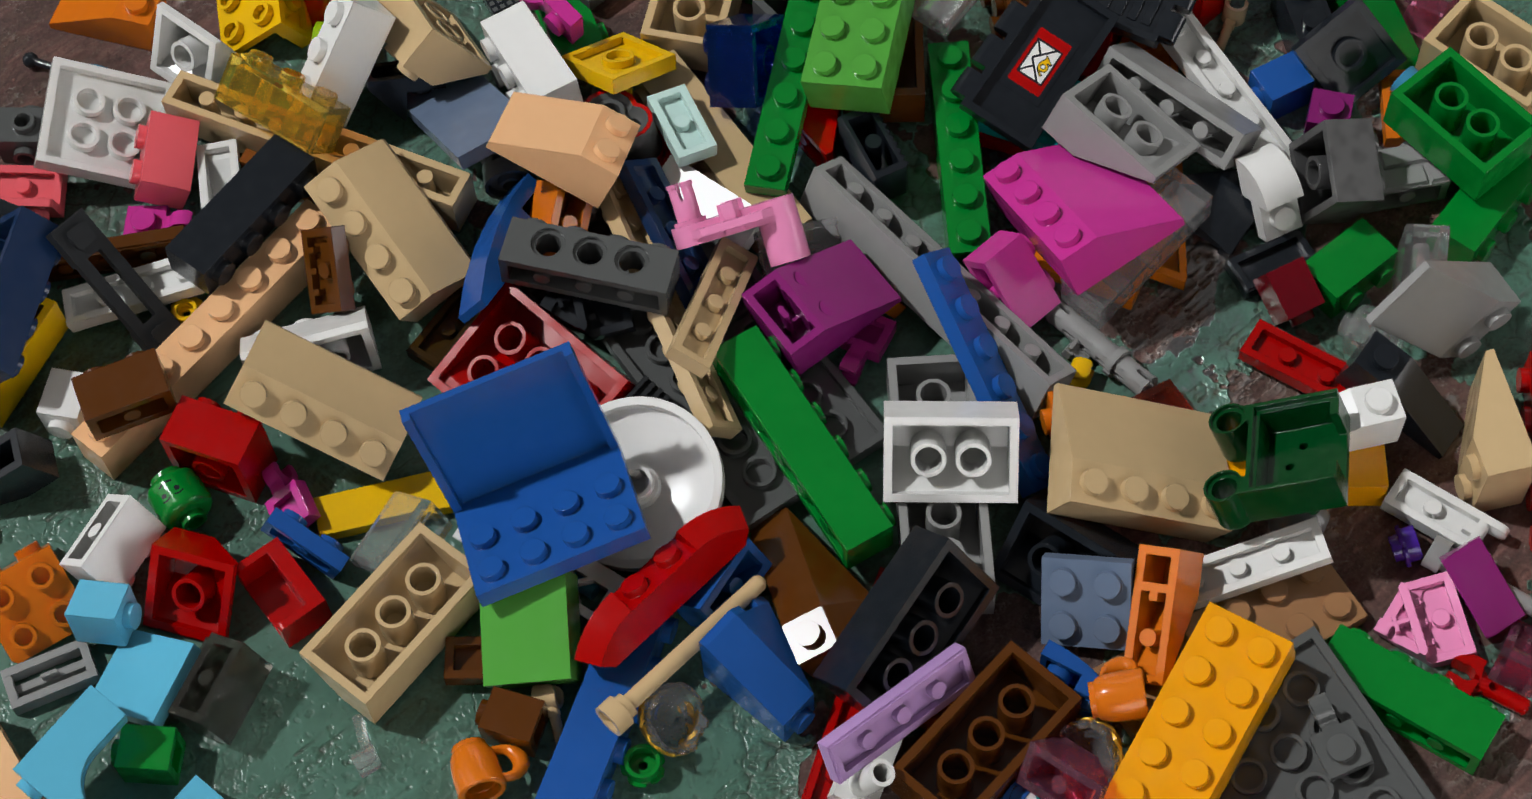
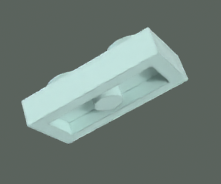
(682, 125)

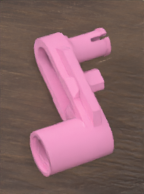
(776, 219)

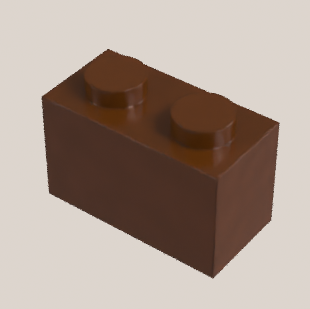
(124, 393)

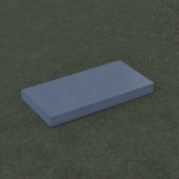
(459, 117)

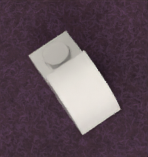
(1272, 188)

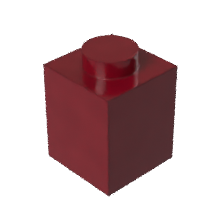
(1289, 293)

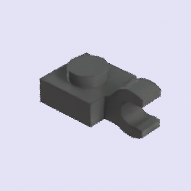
(1338, 744)

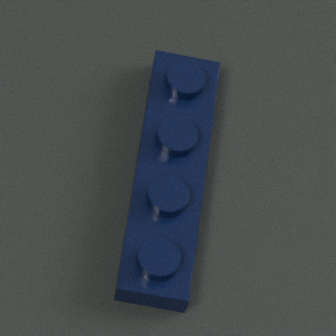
(646, 188)

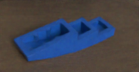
(483, 273)

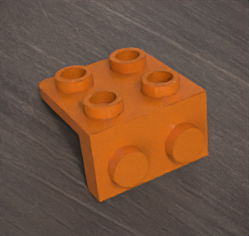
(33, 602)

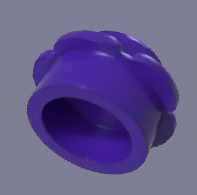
(1405, 545)

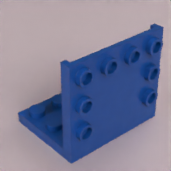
(528, 472)

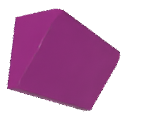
(1482, 587)

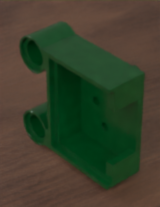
(1292, 457)

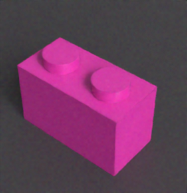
(1014, 276)

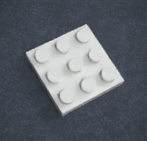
(94, 120)

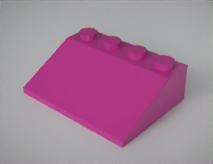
(1080, 212)

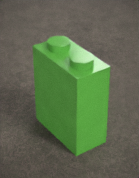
(533, 636)

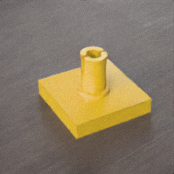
(619, 63)

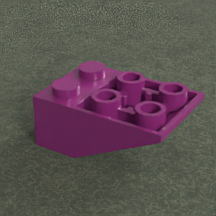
(819, 303)

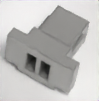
(1073, 350)

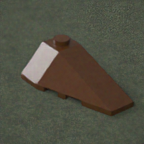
(808, 587)

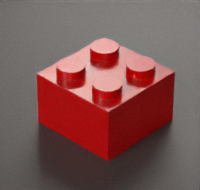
(219, 445)

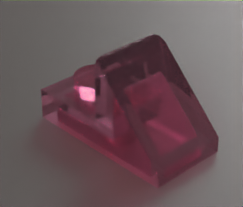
(1424, 15)

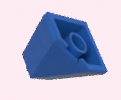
(757, 669)

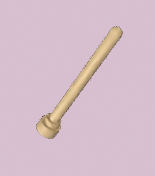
(619, 711)

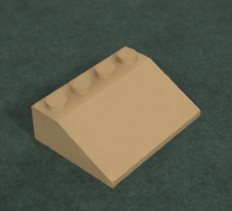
(1132, 464)

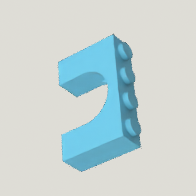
(63, 755)

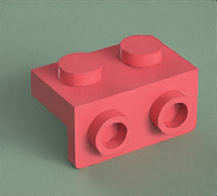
(34, 189)

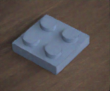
(1086, 600)

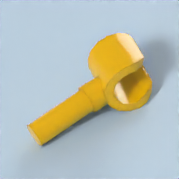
(1084, 372)

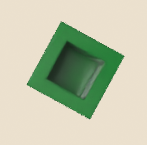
(148, 754)

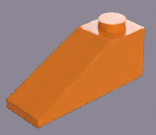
(109, 20)
(1161, 608)

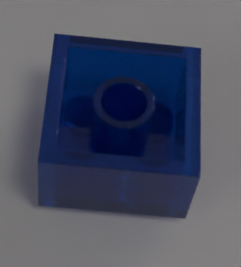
(740, 58)

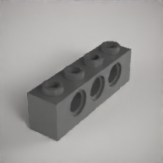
(605, 281)

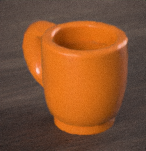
(1118, 692)
(478, 770)

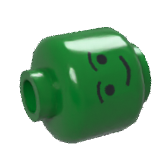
(179, 498)

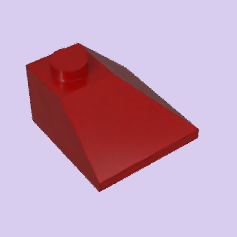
(190, 585)

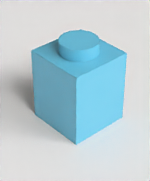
(103, 612)

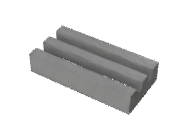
(61, 683)

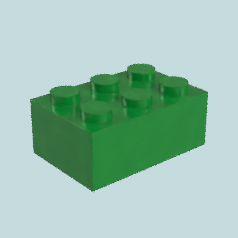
(1461, 123)

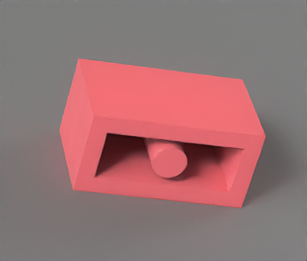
(166, 159)

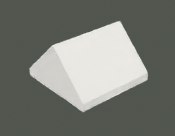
(185, 47)

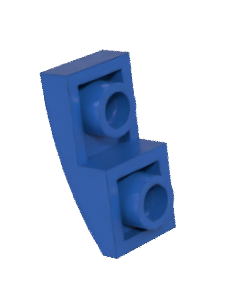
(1071, 671)

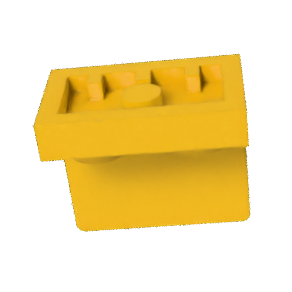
(251, 21)

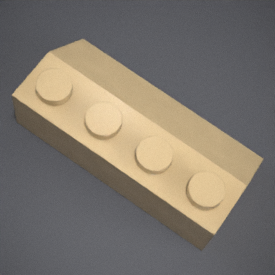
(391, 229)
(322, 400)
(394, 623)

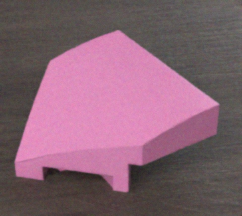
(1428, 621)

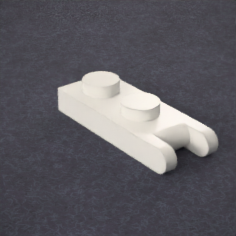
(1438, 512)

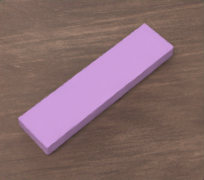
(896, 713)

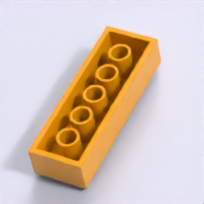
(1205, 711)

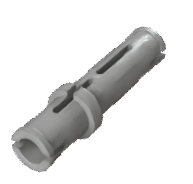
(1114, 359)

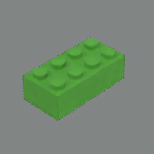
(856, 54)

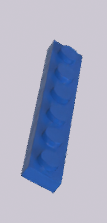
(980, 357)

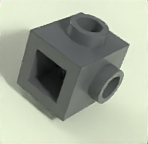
(19, 133)

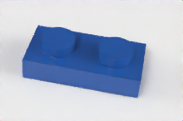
(319, 551)

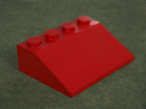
(517, 329)

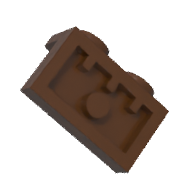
(328, 269)

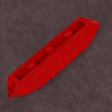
(662, 586)

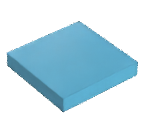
(147, 676)

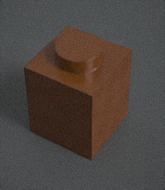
(512, 720)

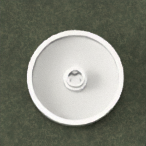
(671, 468)

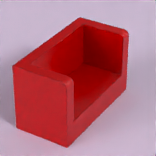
(283, 592)

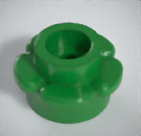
(643, 754)

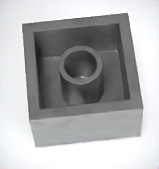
(1337, 170)

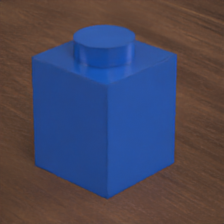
(1282, 85)

